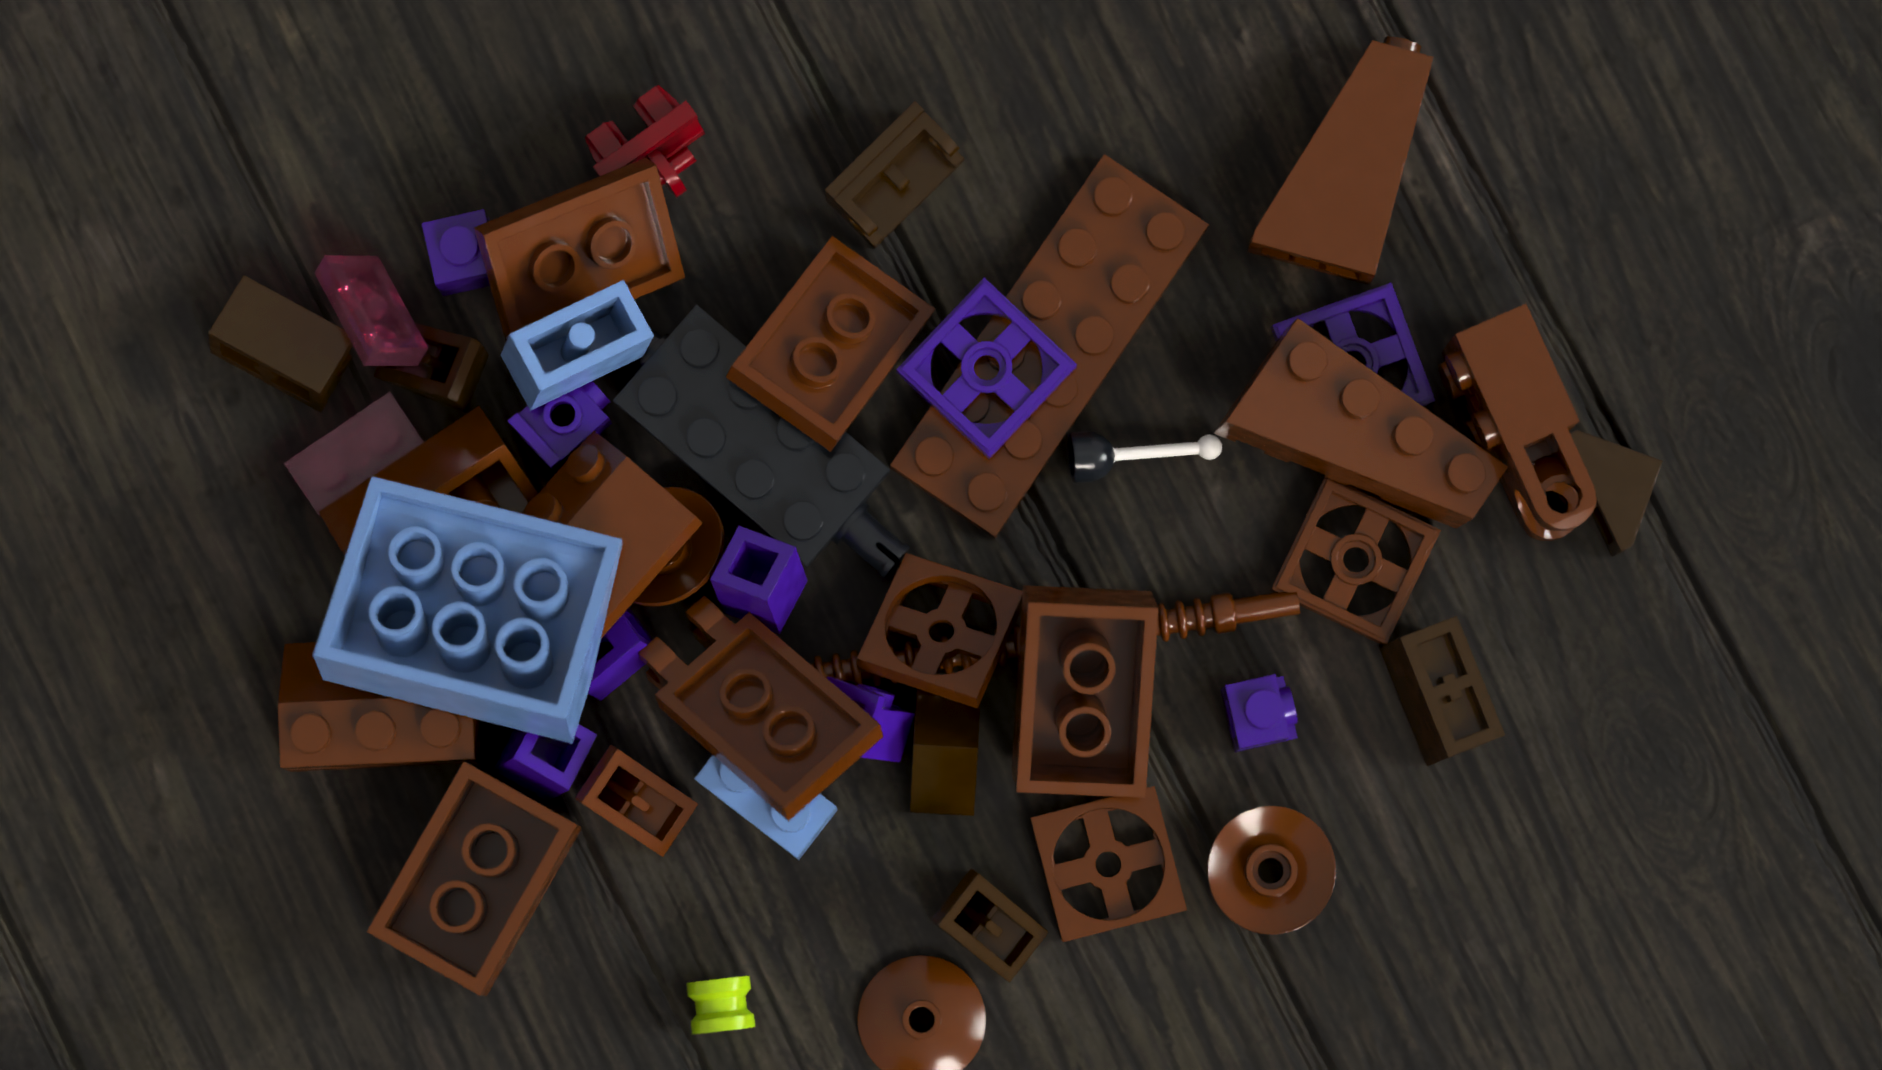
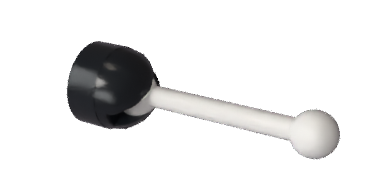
(1093, 455)

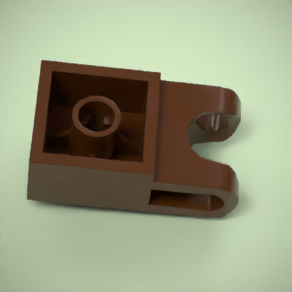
(1521, 419)

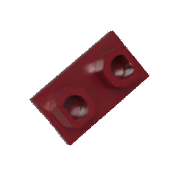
(663, 142)

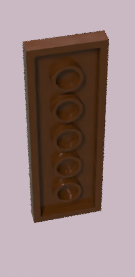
(1087, 295)

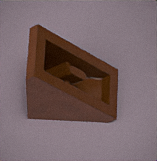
(636, 800)

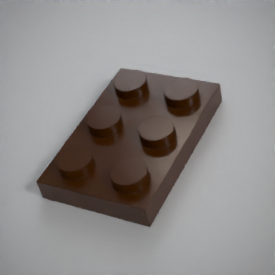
(580, 245)
(830, 343)

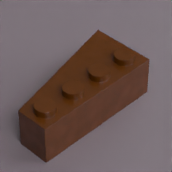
(1359, 430)

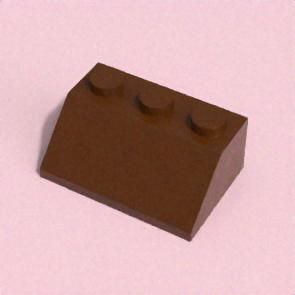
(459, 461)
(614, 497)
(352, 728)

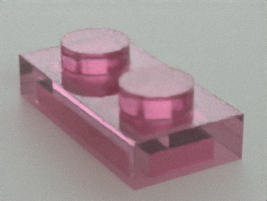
(371, 310)
(353, 452)

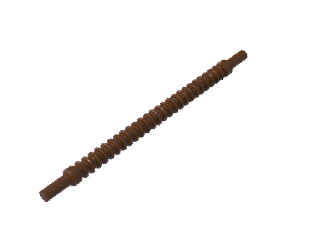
(1220, 613)

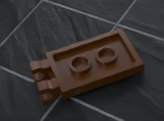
(760, 708)

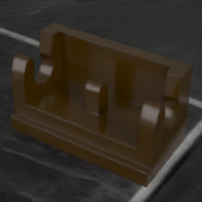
(894, 175)
(281, 343)
(1442, 691)

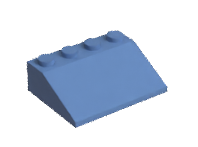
(469, 609)

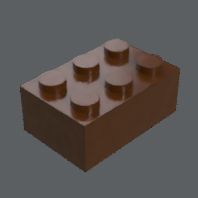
(1084, 691)
(474, 879)

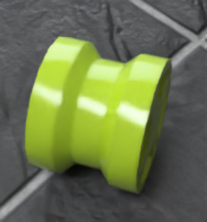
(720, 1004)

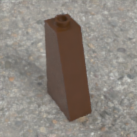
(1347, 179)

